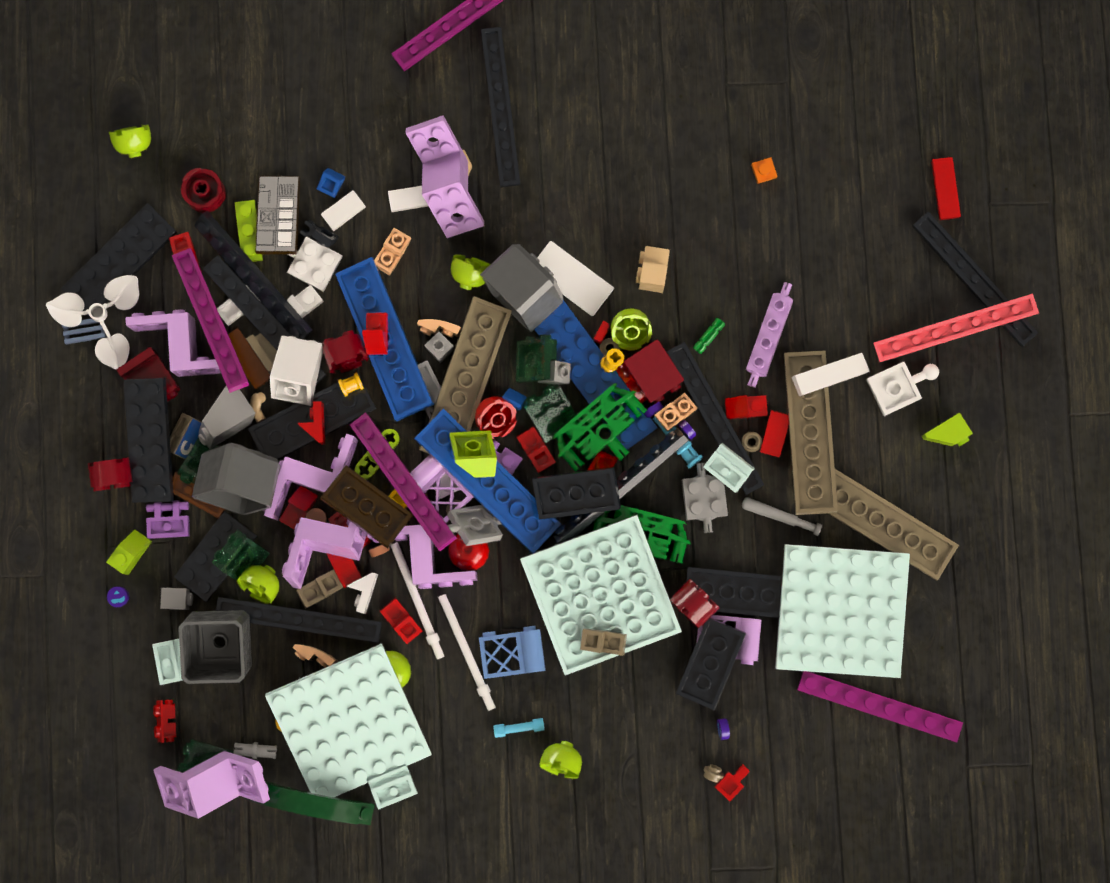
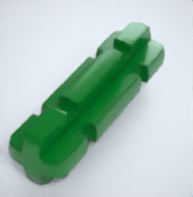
(709, 335)

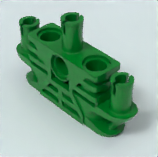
(590, 417)
(653, 524)

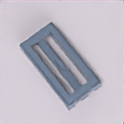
(67, 332)

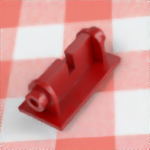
(163, 713)

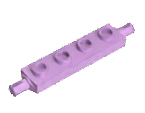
(769, 335)

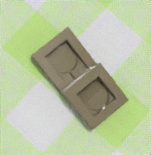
(319, 589)
(603, 641)

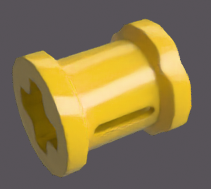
(612, 360)
(350, 384)

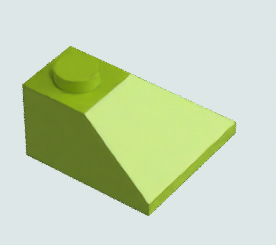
(474, 452)

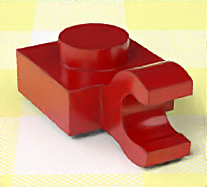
(731, 784)

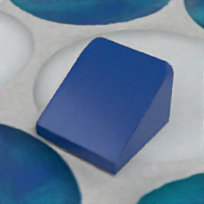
(330, 182)
(515, 398)

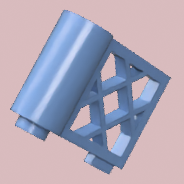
(529, 652)

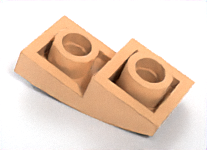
(392, 251)
(432, 326)
(676, 412)
(307, 652)

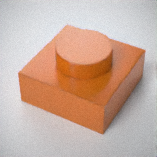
(764, 170)

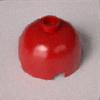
(496, 415)
(468, 557)

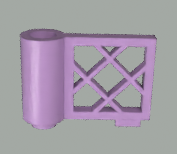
(429, 473)
(750, 646)

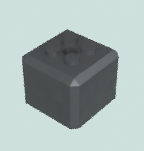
(523, 286)
(236, 479)
(203, 659)

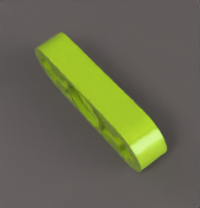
(372, 470)

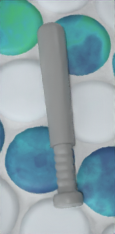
(779, 515)

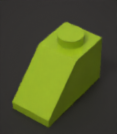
(950, 432)
(129, 552)

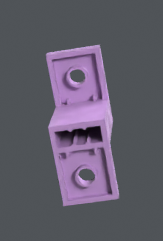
(445, 176)
(180, 338)
(308, 475)
(324, 538)
(424, 561)
(212, 784)

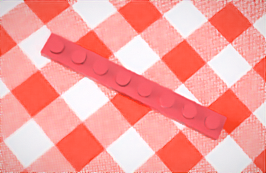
(956, 328)

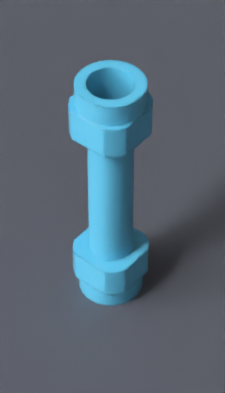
(501, 730)

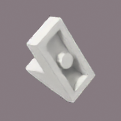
(305, 301)
(365, 585)

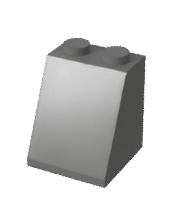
(225, 418)

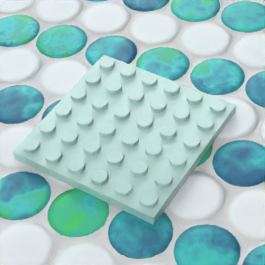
(600, 584)
(842, 611)
(348, 723)

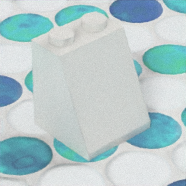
(295, 370)

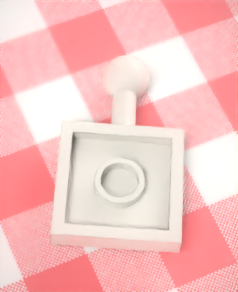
(314, 264)
(897, 388)

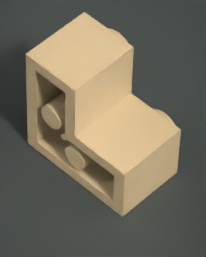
(654, 269)

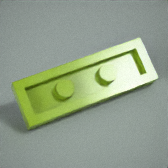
(246, 221)

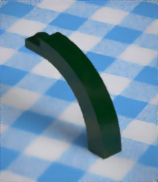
(318, 805)

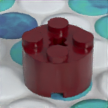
(192, 194)
(344, 352)
(110, 472)
(694, 603)

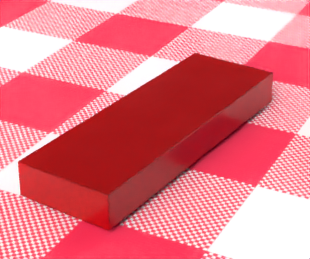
(946, 188)

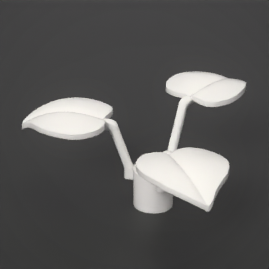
(120, 291)

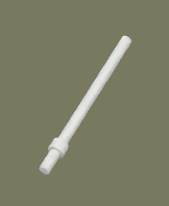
(432, 637)
(483, 689)

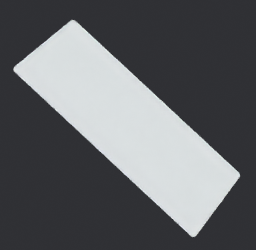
(575, 279)

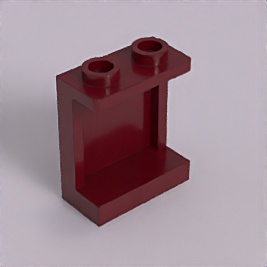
(149, 366)
(653, 371)

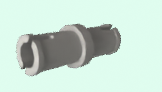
(255, 750)

